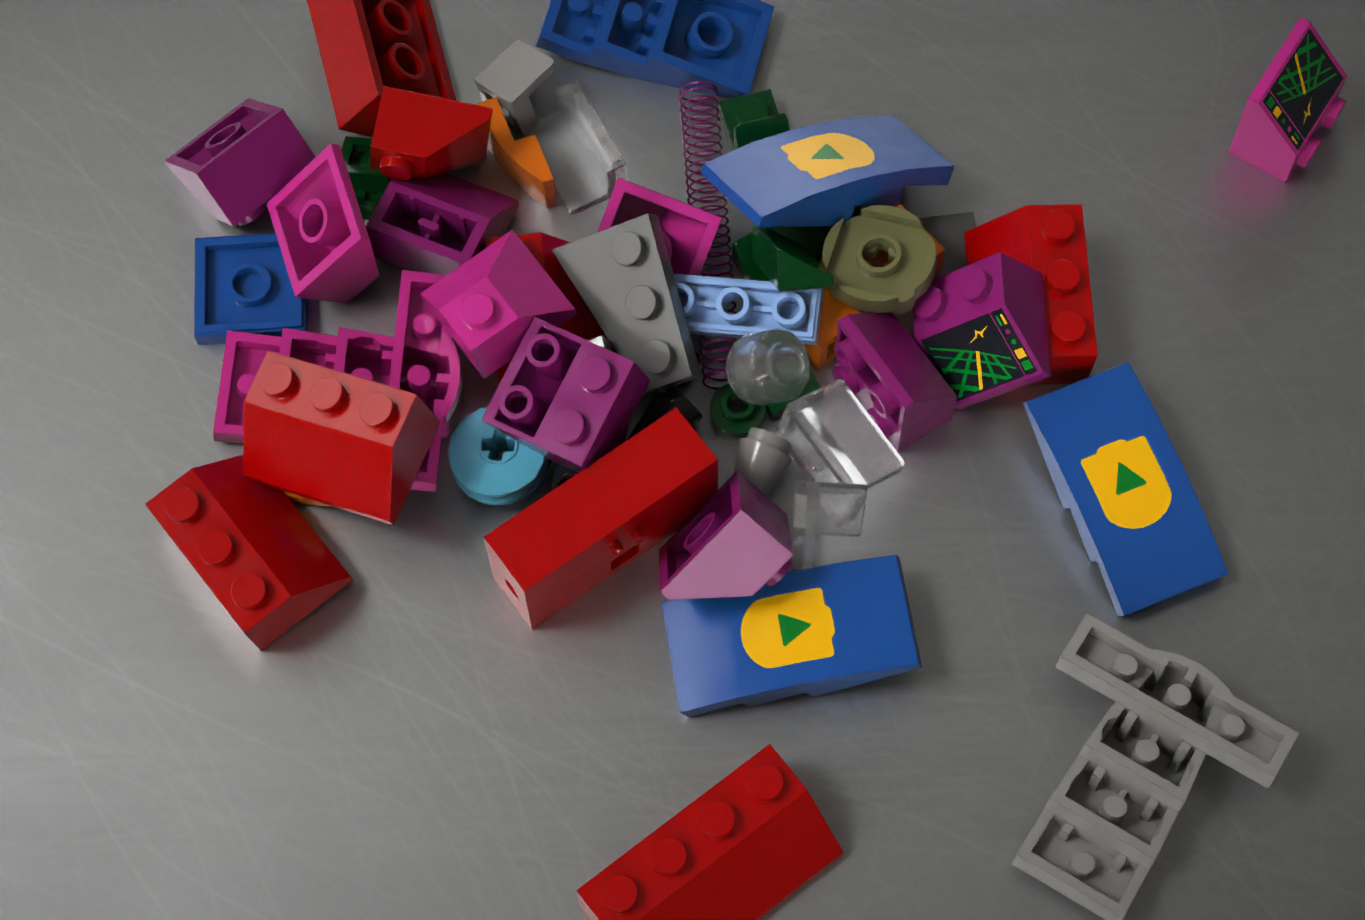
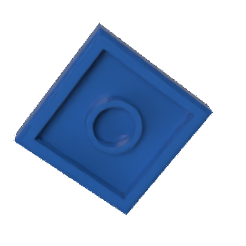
(243, 288)

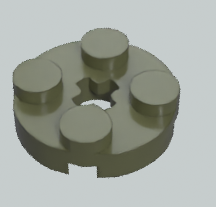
(887, 287)

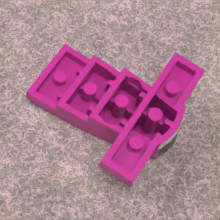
(414, 360)

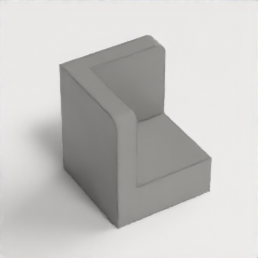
(512, 80)

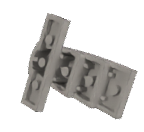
(1139, 765)

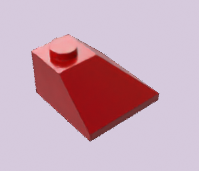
(427, 135)

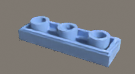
(764, 307)

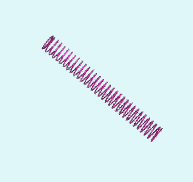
(719, 244)

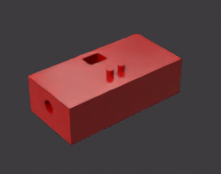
(602, 518)

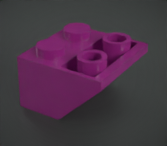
(436, 222)
(891, 377)
(566, 396)

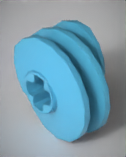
(501, 482)

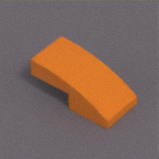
(520, 158)

